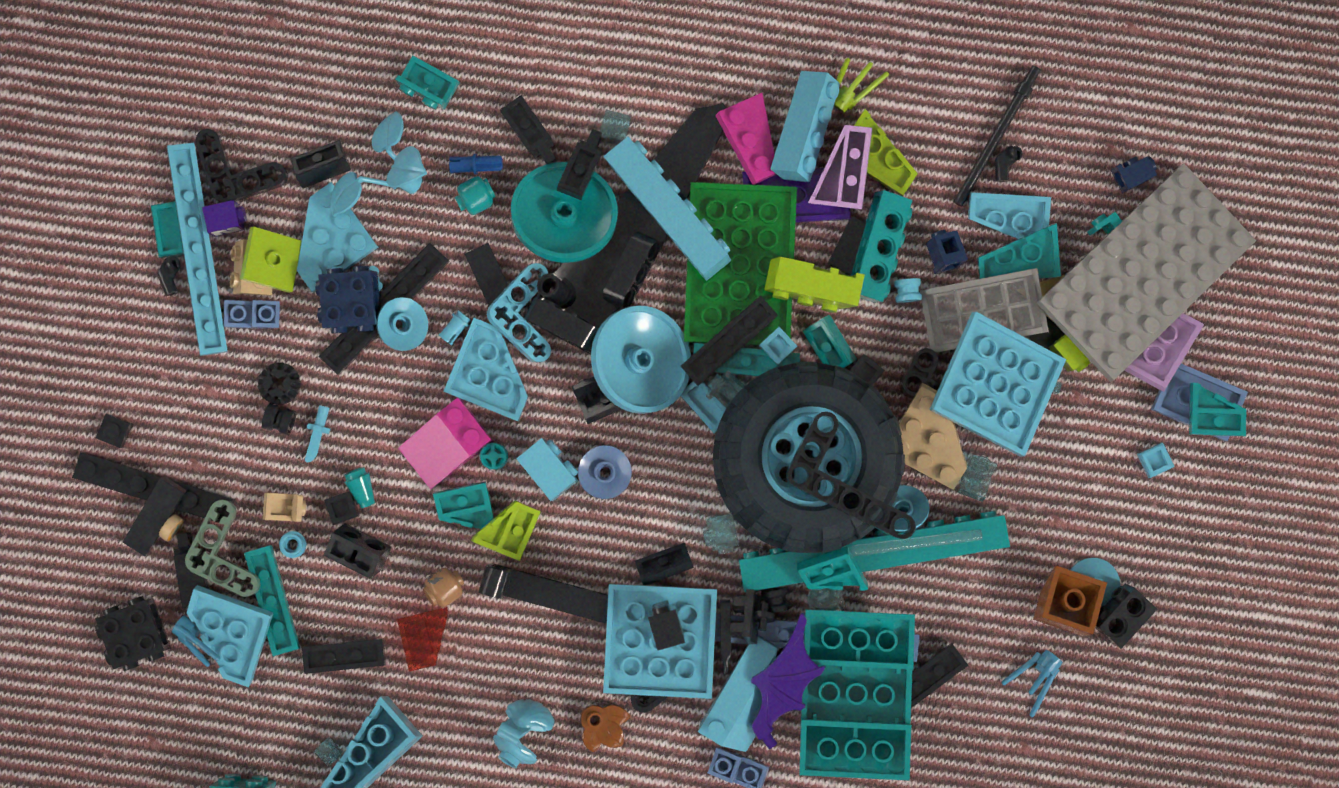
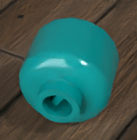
(475, 195)

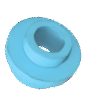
(285, 548)

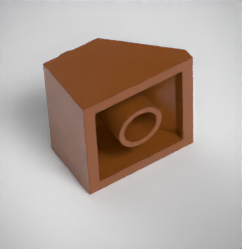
(1070, 601)

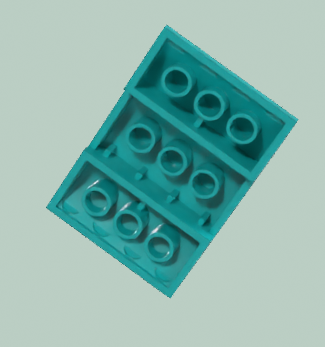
(862, 701)

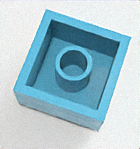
(548, 469)

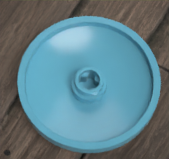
(640, 359)

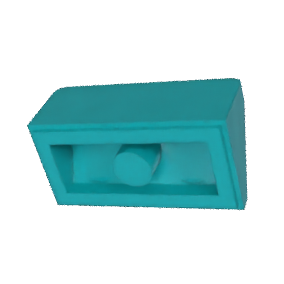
(829, 343)

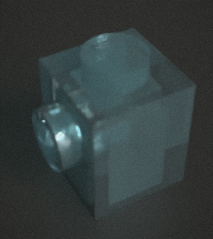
(721, 533)

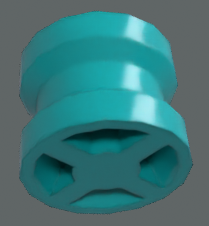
(489, 456)

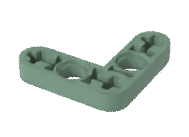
(212, 560)

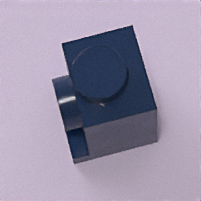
(1134, 173)
(946, 251)

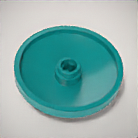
(558, 224)

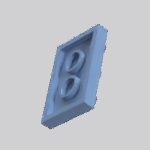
(1176, 398)

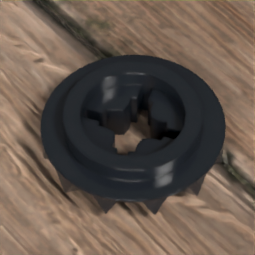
(291, 383)

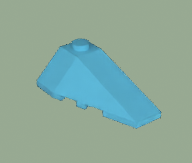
(739, 700)

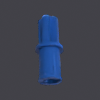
(475, 164)

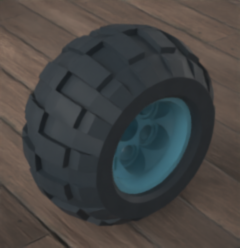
(771, 410)

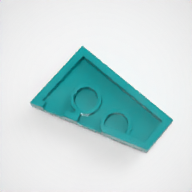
(1030, 252)

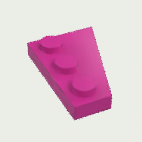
(749, 136)

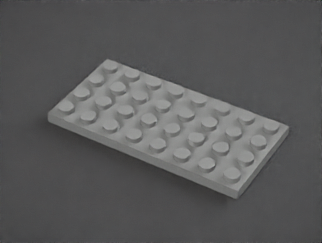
(1146, 272)

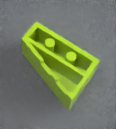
(813, 284)

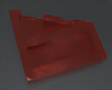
(423, 637)

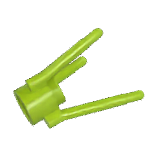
(845, 97)

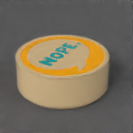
(171, 527)

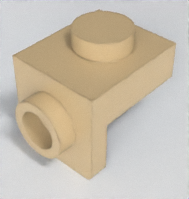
(283, 507)

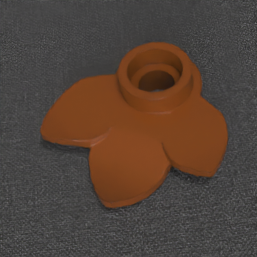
(606, 729)

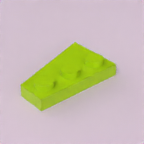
(885, 161)

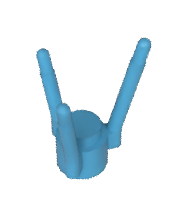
(187, 633)
(1047, 666)

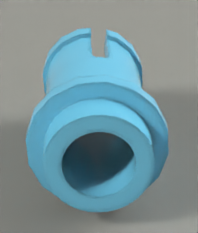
(455, 327)

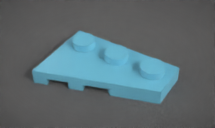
(1010, 213)

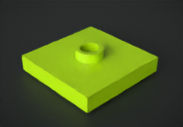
(271, 259)

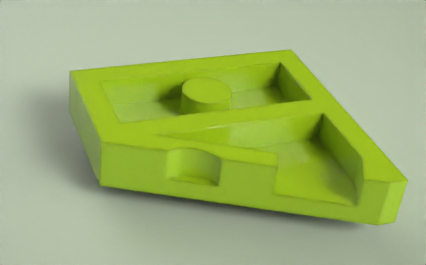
(509, 530)

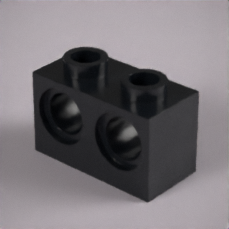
(357, 551)
(1127, 621)

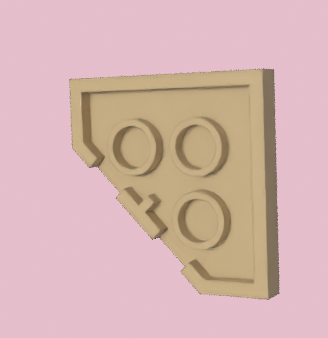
(931, 441)

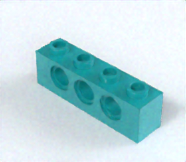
(900, 212)

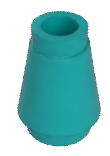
(360, 486)

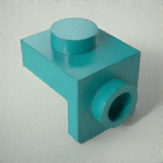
(1106, 223)

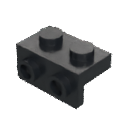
(593, 401)

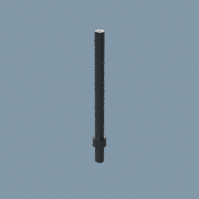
(1021, 92)

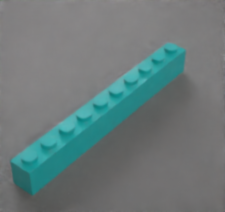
(780, 566)

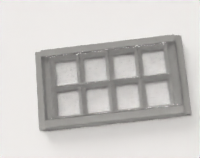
(1002, 298)

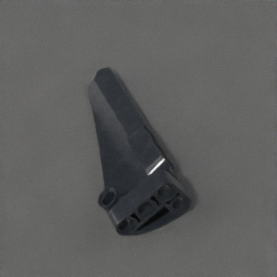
(611, 278)

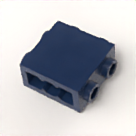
(348, 299)

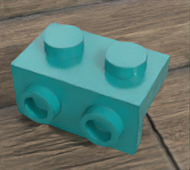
(428, 83)

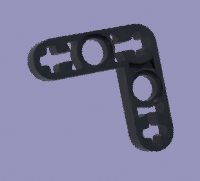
(234, 181)

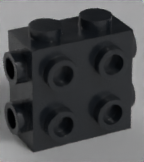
(132, 633)

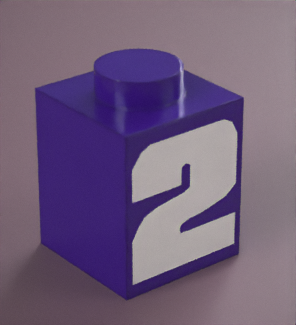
(224, 218)

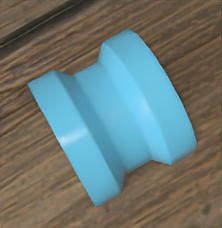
(908, 290)

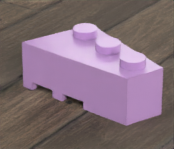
(846, 170)

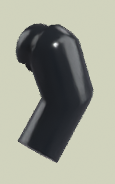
(1004, 161)
(167, 274)

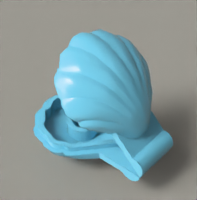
(523, 717)

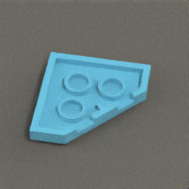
(330, 240)
(487, 373)
(231, 630)

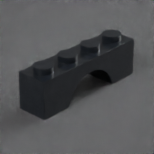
(665, 625)

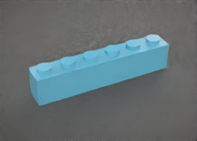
(667, 208)

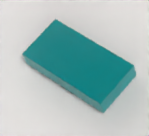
(167, 229)

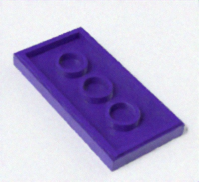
(806, 211)

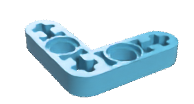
(512, 308)

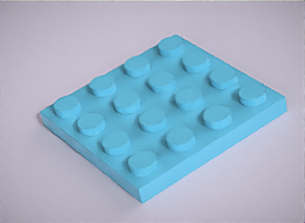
(997, 384)
(631, 653)

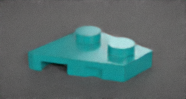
(1214, 414)
(465, 505)
(832, 571)

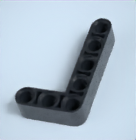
(839, 488)
(505, 581)

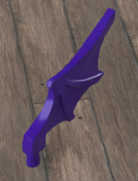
(784, 683)

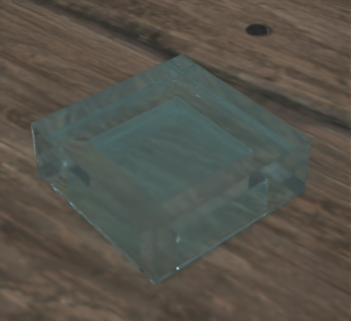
(615, 125)

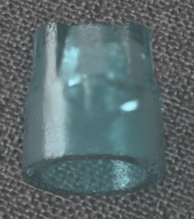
(328, 751)

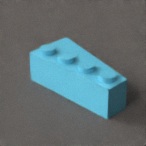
(376, 747)

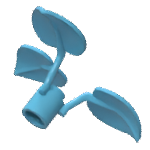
(405, 171)

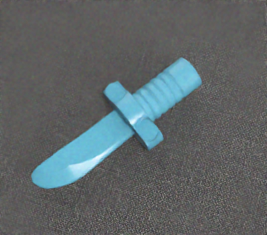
(318, 428)

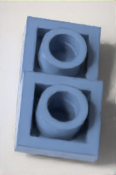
(251, 314)
(738, 769)

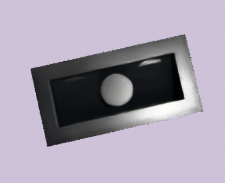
(320, 164)

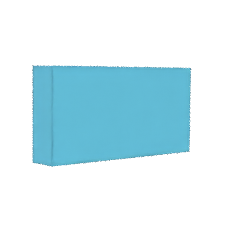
(708, 410)

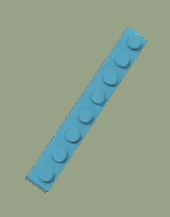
(197, 249)

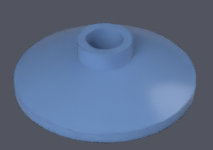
(590, 475)

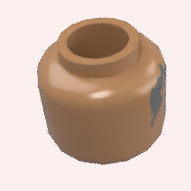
(443, 587)

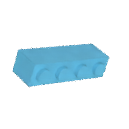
(805, 126)

